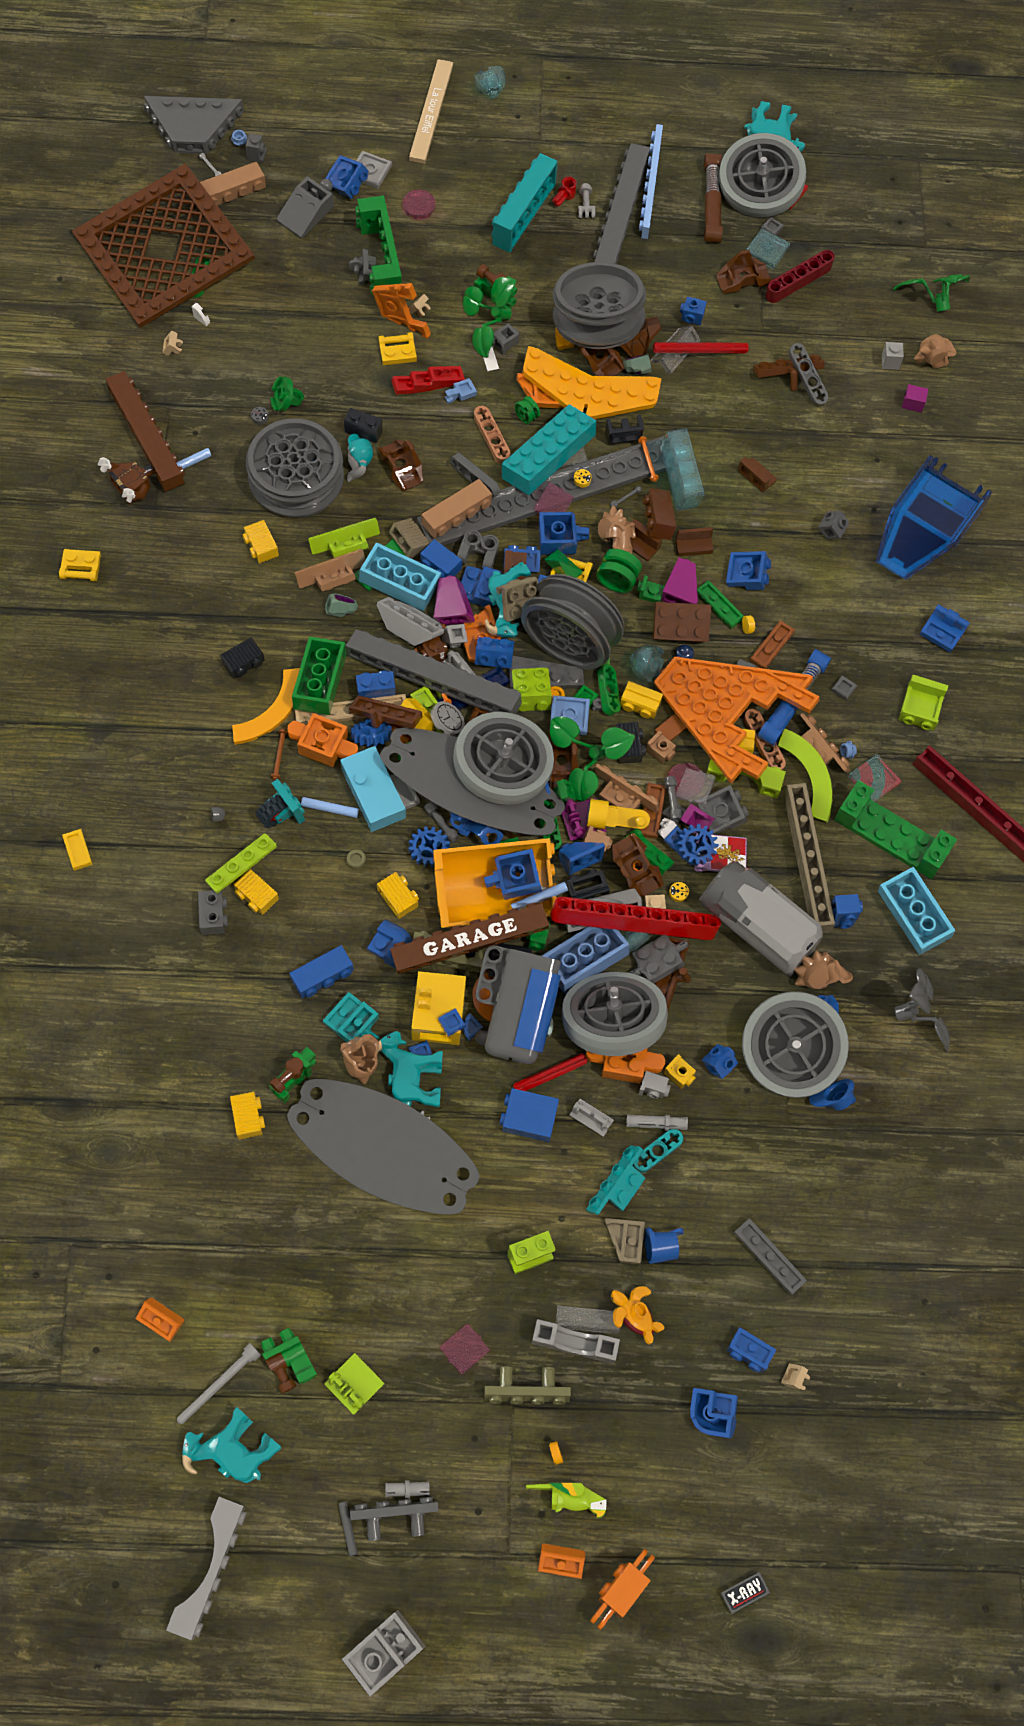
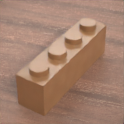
(235, 183)
(456, 508)

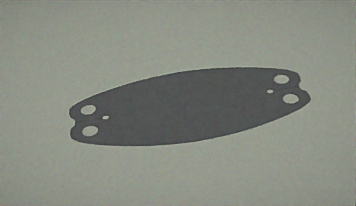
(434, 777)
(383, 1146)

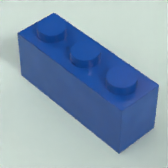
(322, 972)

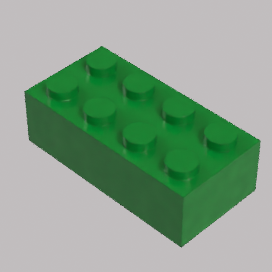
(319, 675)

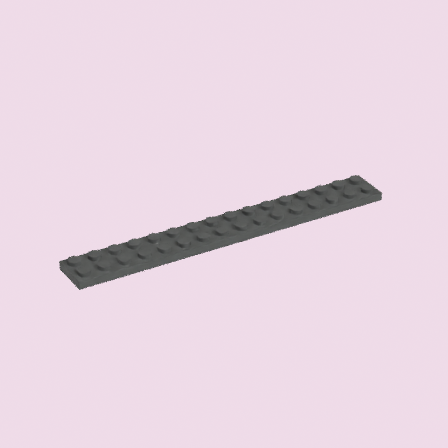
(606, 472)

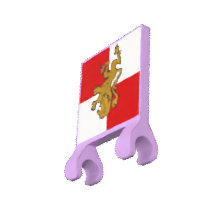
(729, 850)

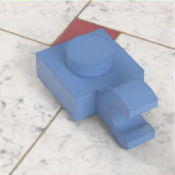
(462, 389)

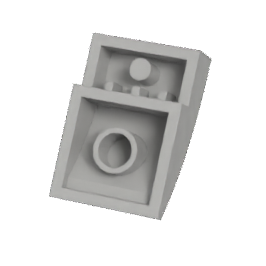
(383, 1653)

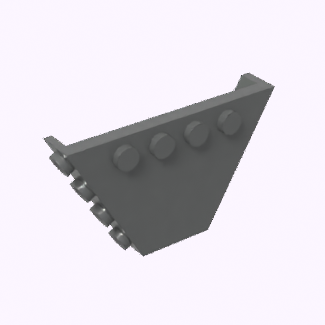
(192, 123)

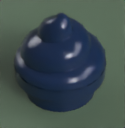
(685, 652)

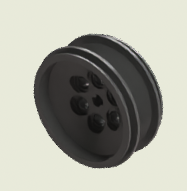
(599, 305)
(300, 450)
(572, 621)

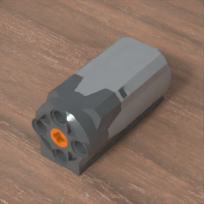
(762, 916)

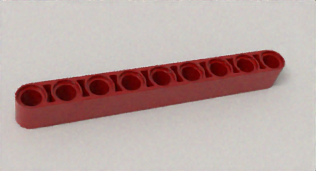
(635, 918)

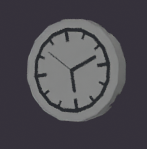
(448, 718)

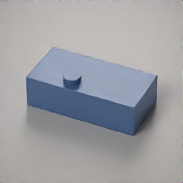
(588, 954)

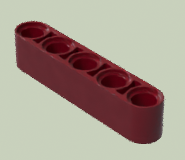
(800, 276)

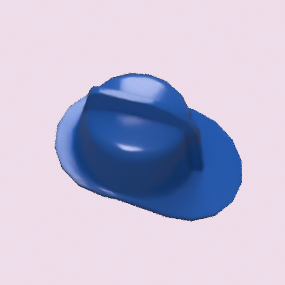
(836, 1096)

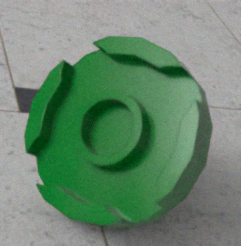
(285, 394)

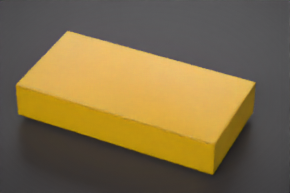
(77, 849)

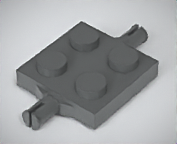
(659, 958)

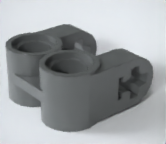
(480, 546)

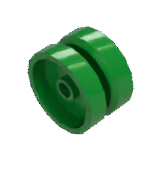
(619, 570)

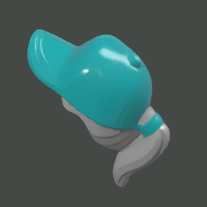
(359, 456)

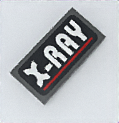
(744, 1592)

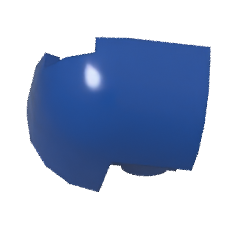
(386, 936)
(714, 1412)

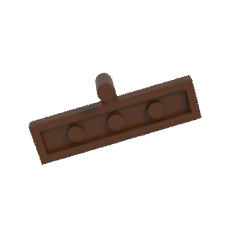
(783, 366)
(382, 711)
(668, 984)

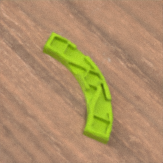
(817, 771)

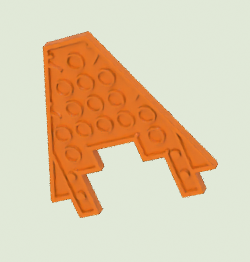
(714, 696)

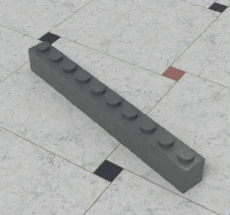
(622, 204)
(432, 673)

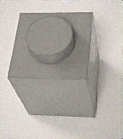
(892, 355)

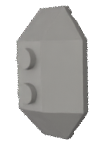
(408, 621)

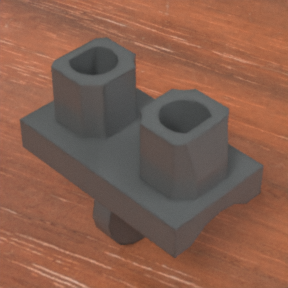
(361, 265)

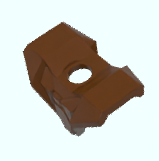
(743, 262)
(640, 343)
(609, 365)
(408, 475)
(563, 771)
(634, 849)

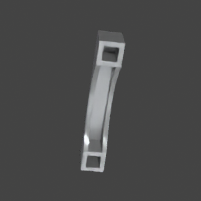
(188, 1615)

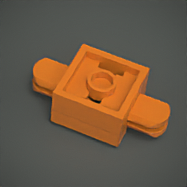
(322, 732)
(628, 1067)
(623, 1590)

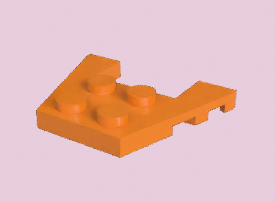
(394, 307)

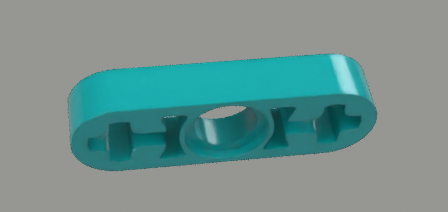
(673, 1146)

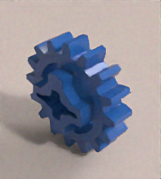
(367, 734)
(431, 839)
(704, 847)

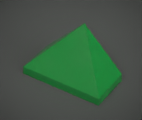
(562, 564)

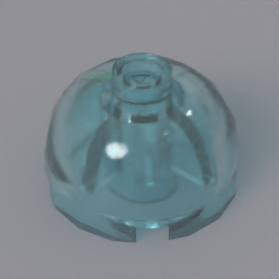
(490, 82)
(647, 662)

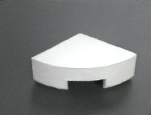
(197, 313)
(666, 827)

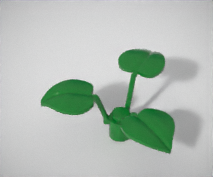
(472, 298)
(941, 299)
(615, 745)

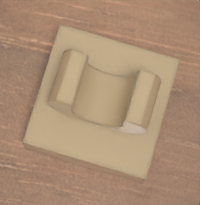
(418, 305)
(170, 344)
(795, 1376)

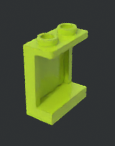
(923, 702)
(531, 1252)

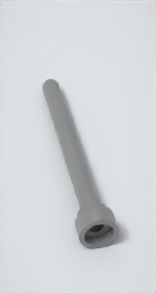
(248, 1356)

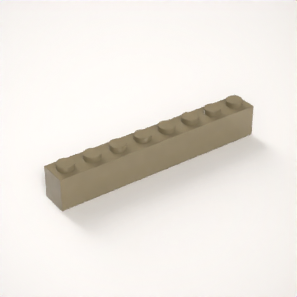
(808, 856)

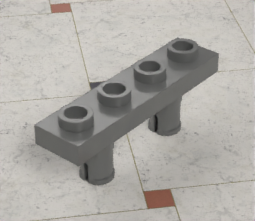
(384, 1509)

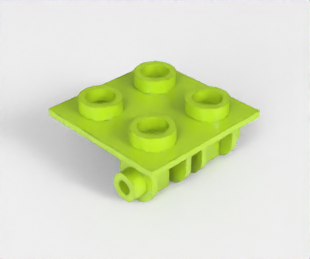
(354, 1383)

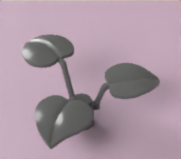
(920, 994)

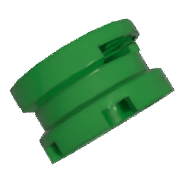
(527, 410)

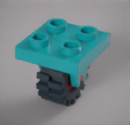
(280, 807)

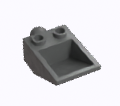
(306, 206)

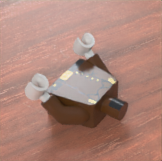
(128, 478)

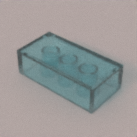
(682, 469)

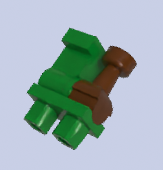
(485, 282)
(294, 1074)
(285, 1355)

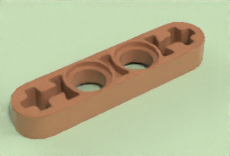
(493, 434)
(759, 721)

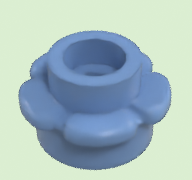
(239, 137)
(848, 750)

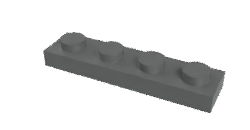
(770, 1256)

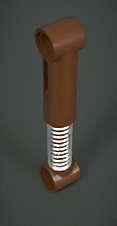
(713, 227)

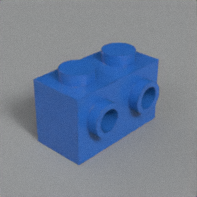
(441, 559)
(376, 684)
(846, 910)

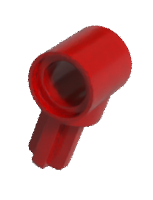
(566, 191)

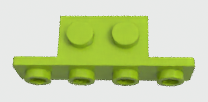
(345, 539)
(241, 863)

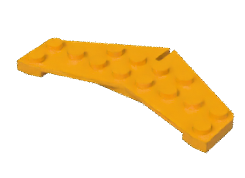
(599, 394)

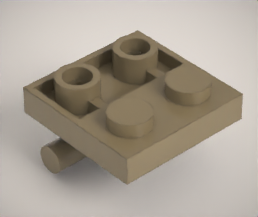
(515, 594)

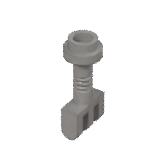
(586, 190)

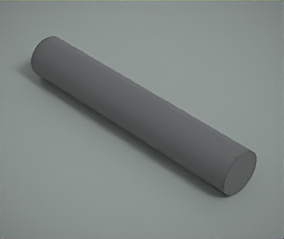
(347, 1526)

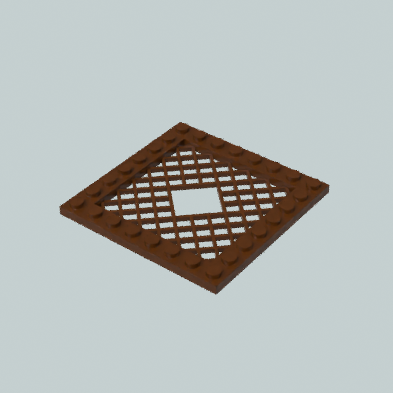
(236, 250)

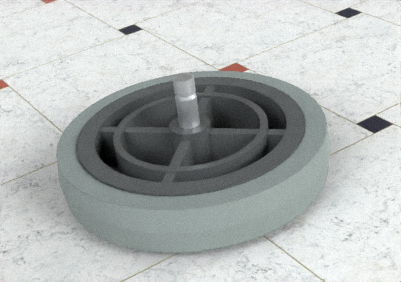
(762, 175)
(503, 758)
(614, 1013)
(795, 1044)

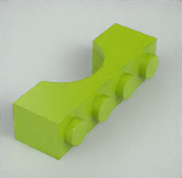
(768, 783)

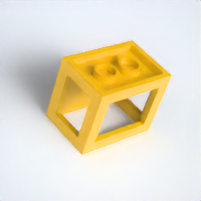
(435, 997)

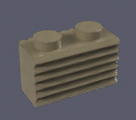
(409, 537)

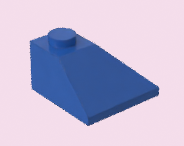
(580, 855)

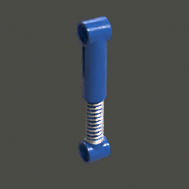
(784, 712)

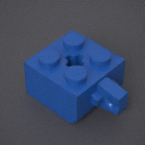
(560, 532)
(506, 877)

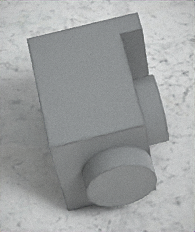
(454, 635)
(654, 1085)

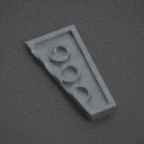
(560, 675)

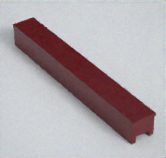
(972, 800)

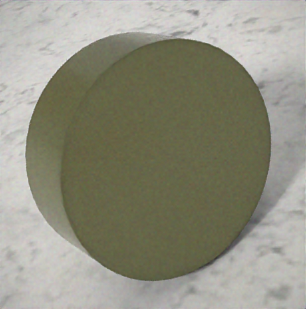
(356, 859)

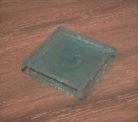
(768, 248)

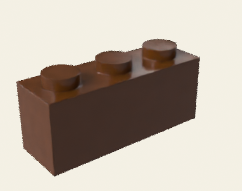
(659, 513)

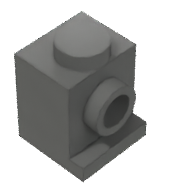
(255, 148)
(506, 338)

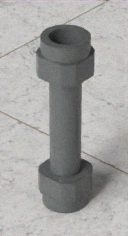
(670, 785)
(432, 810)

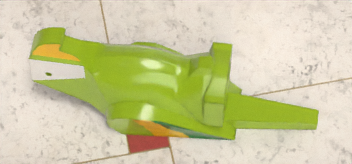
(573, 1497)

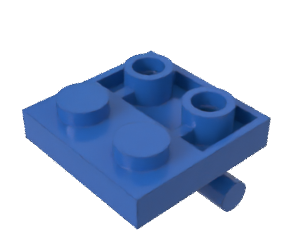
(944, 628)

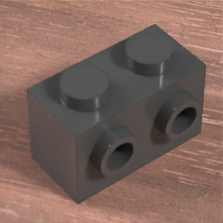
(212, 912)

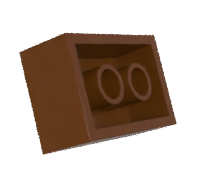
(681, 621)

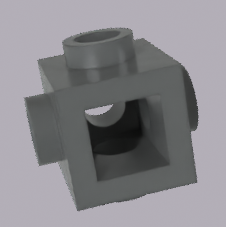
(833, 525)

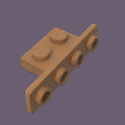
(331, 572)
(818, 740)
(623, 794)

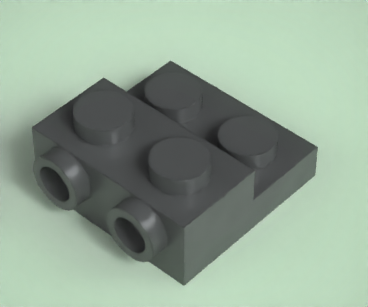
(726, 809)

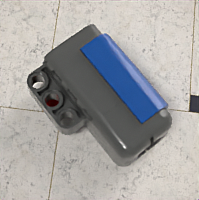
(522, 1002)

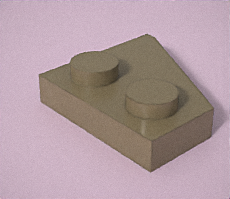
(627, 1239)

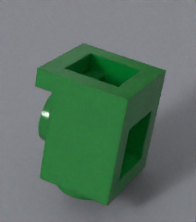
(538, 940)

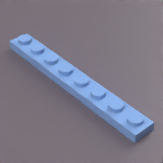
(650, 186)

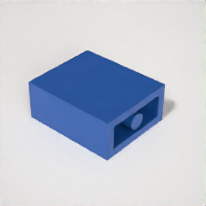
(529, 1115)

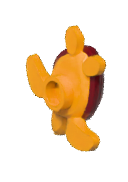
(635, 1313)

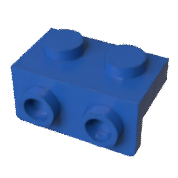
(494, 652)
(751, 1350)

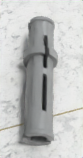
(662, 1122)

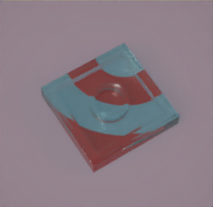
(877, 776)

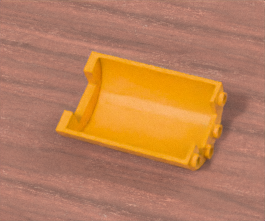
(462, 885)

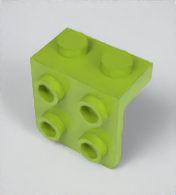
(534, 688)

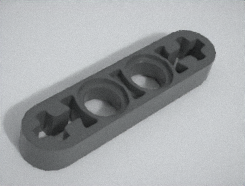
(805, 375)
(473, 473)

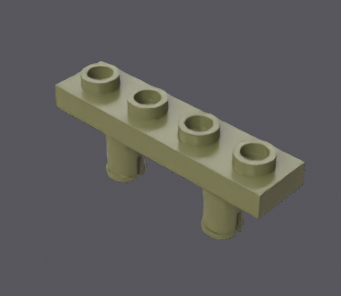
(536, 1395)

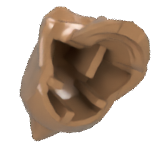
(935, 351)
(617, 528)
(821, 971)
(361, 1056)

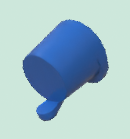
(661, 1245)

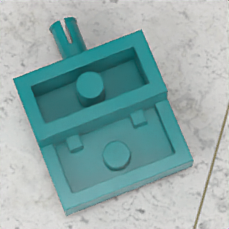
(351, 1018)

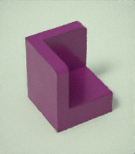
(915, 398)
(695, 816)

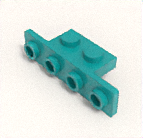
(620, 1184)

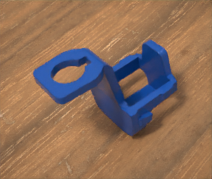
(479, 829)

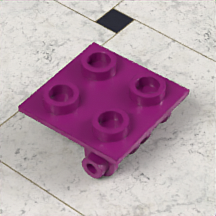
(575, 819)

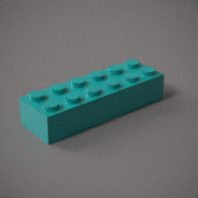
(524, 202)
(548, 449)

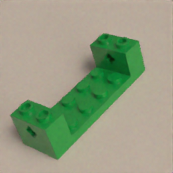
(372, 219)
(892, 832)

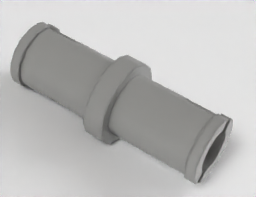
(407, 1489)

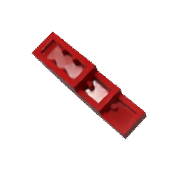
(428, 380)

